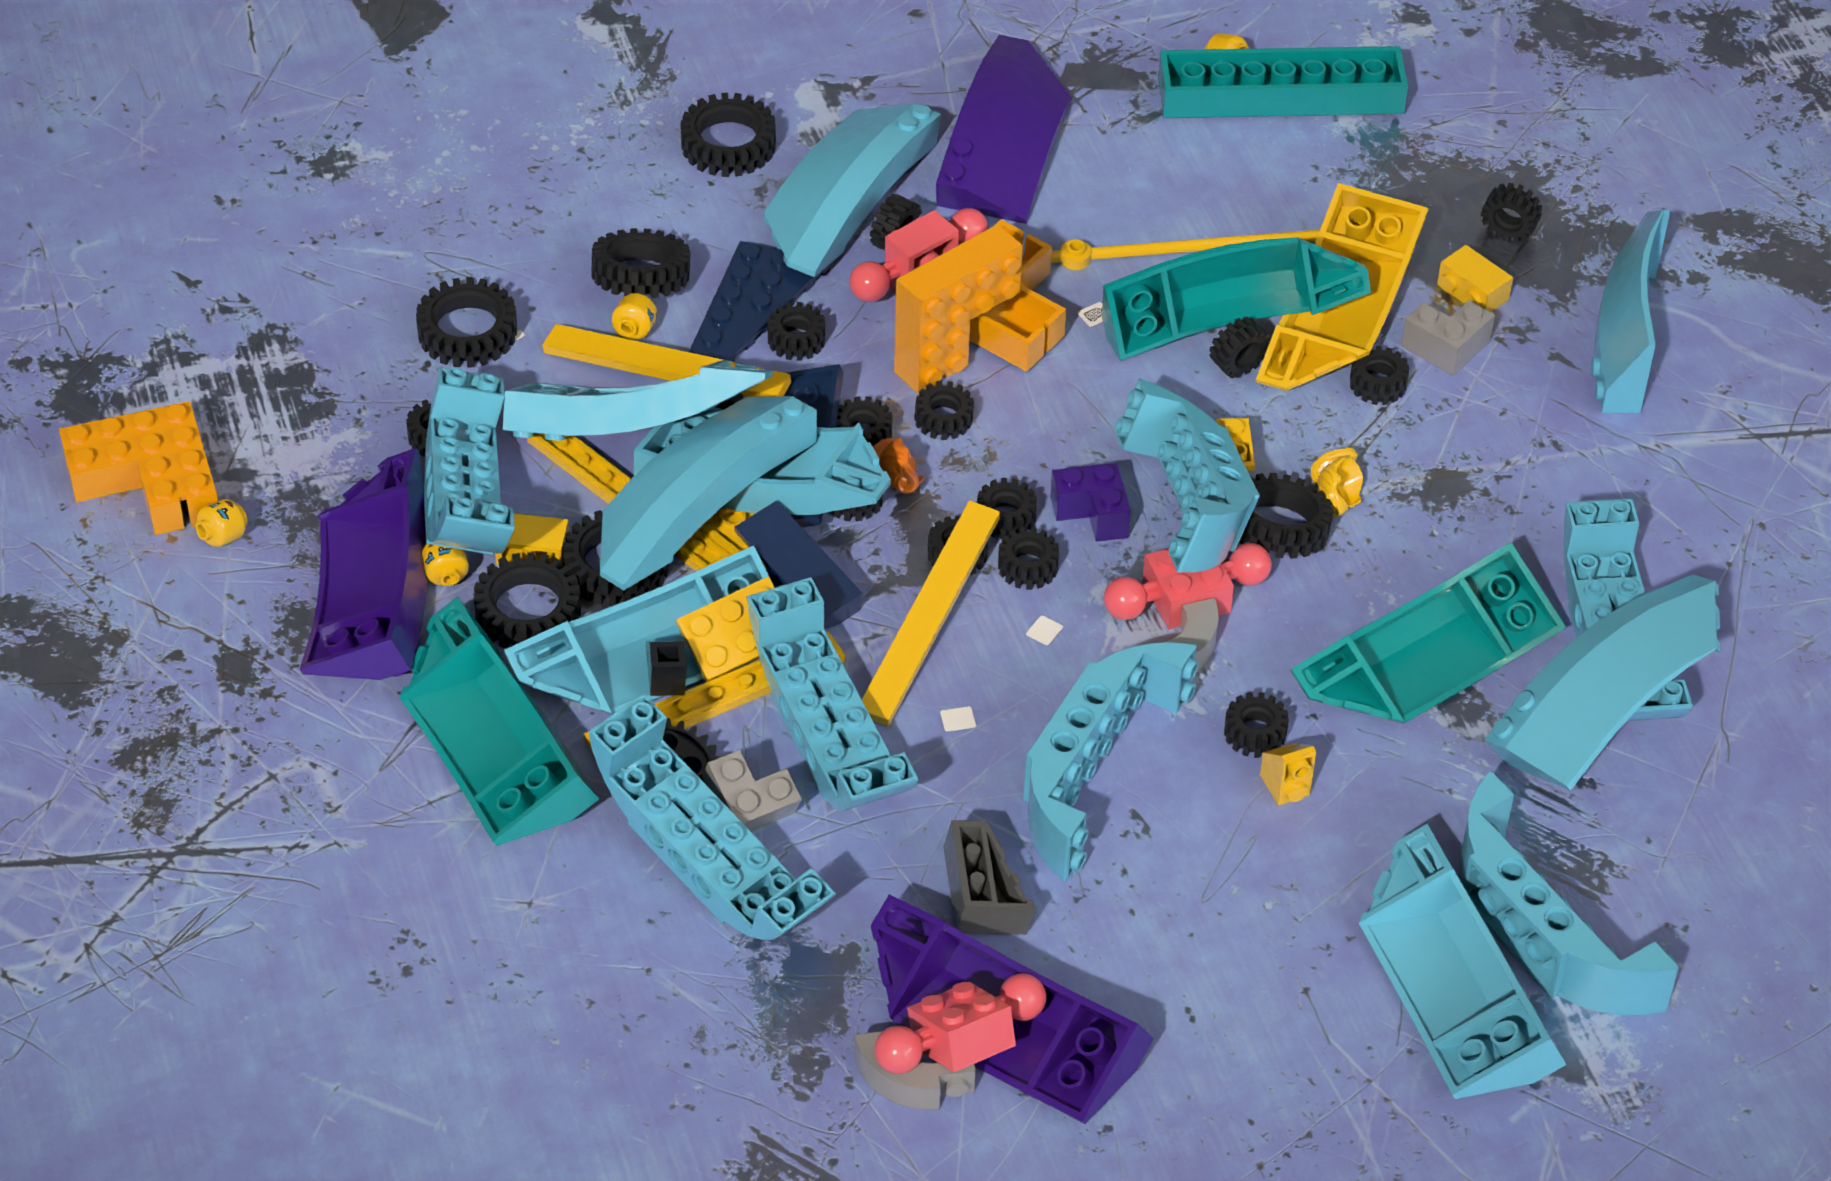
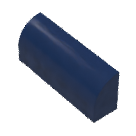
(796, 556)

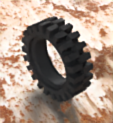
(728, 158)
(652, 280)
(472, 347)
(1299, 499)
(519, 573)
(589, 580)

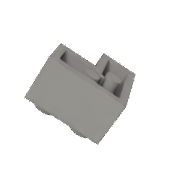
(1446, 339)
(751, 800)

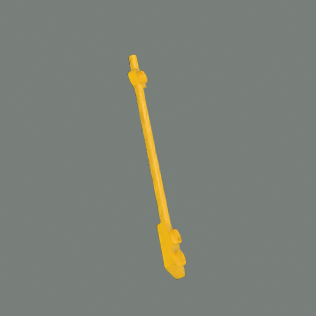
(1078, 254)

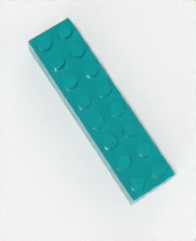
(1282, 82)

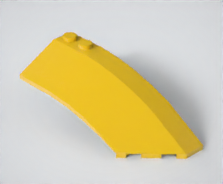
(1369, 231)

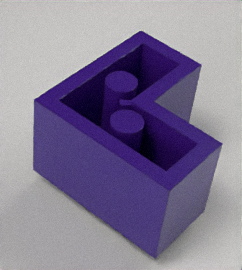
(1095, 494)

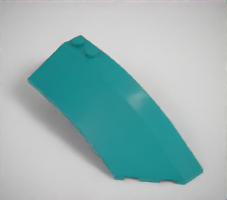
(1224, 285)
(1435, 642)
(492, 731)

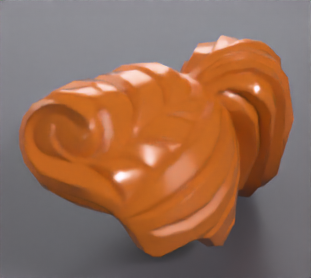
(899, 464)

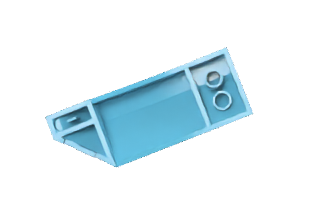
(844, 181)
(1624, 324)
(601, 411)
(697, 478)
(824, 478)
(604, 655)
(1605, 678)
(1454, 974)

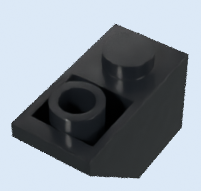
(666, 667)

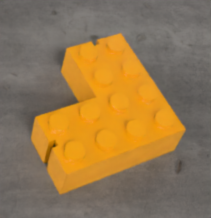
(943, 297)
(1028, 322)
(146, 451)

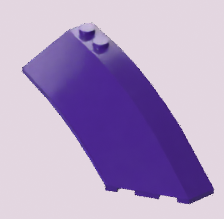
(1003, 133)
(371, 576)
(1063, 1057)

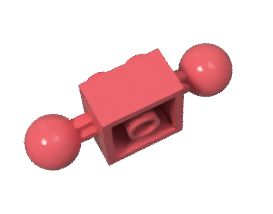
(912, 247)
(1169, 589)
(960, 1025)

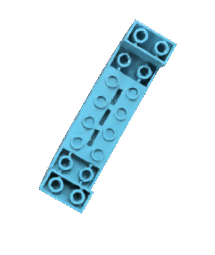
(462, 464)
(1200, 467)
(1606, 576)
(821, 701)
(1084, 732)
(696, 830)
(1543, 928)

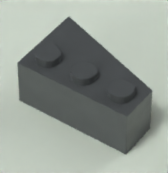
(981, 885)

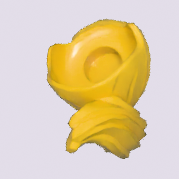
(1338, 478)

